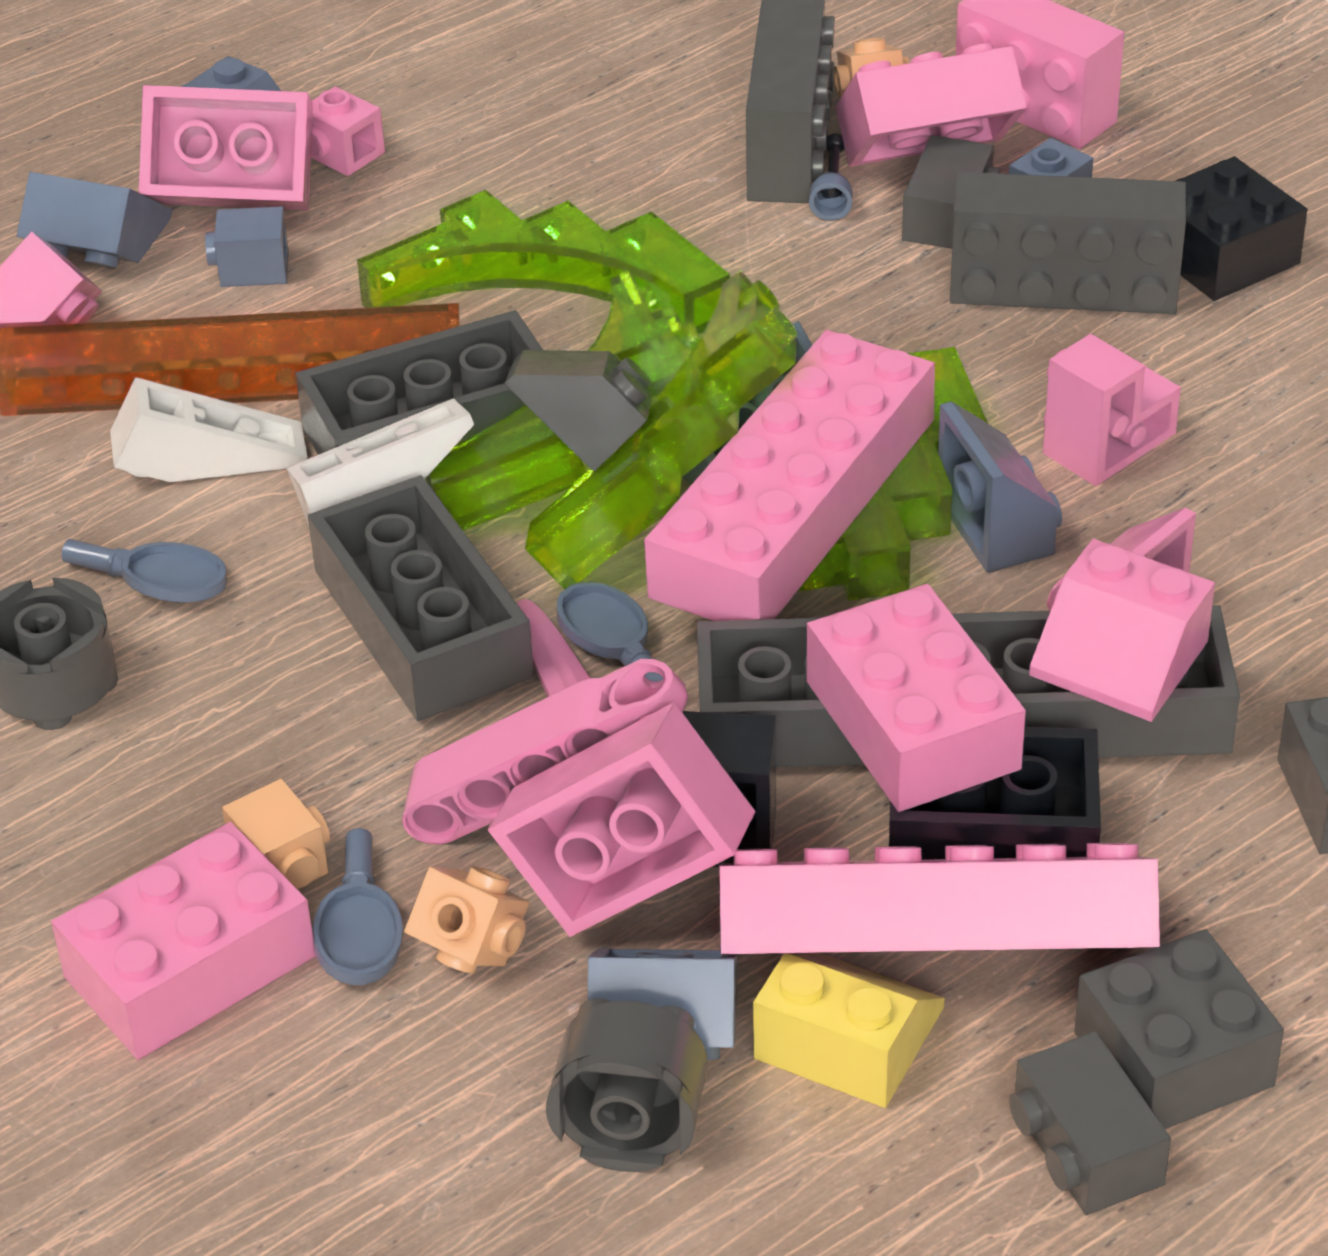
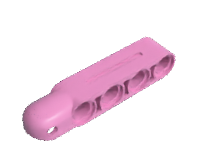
(471, 778)

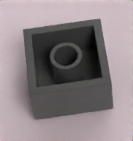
(1182, 1027)

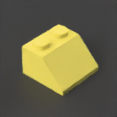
(841, 1025)

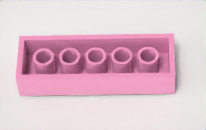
(790, 481)
(939, 903)

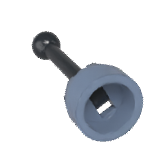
(836, 192)

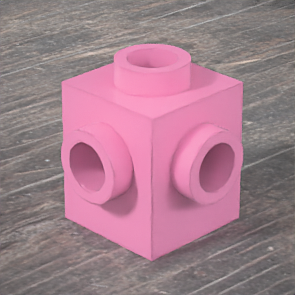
(345, 131)

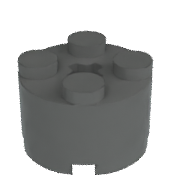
(53, 652)
(628, 1083)

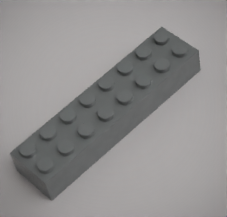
(763, 671)

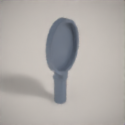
(156, 569)
(604, 623)
(357, 923)

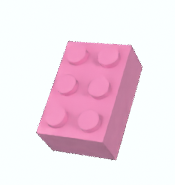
(1062, 58)
(961, 97)
(226, 147)
(915, 697)
(622, 820)
(184, 939)

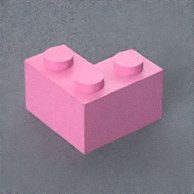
(1104, 409)

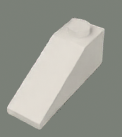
(194, 436)
(380, 458)

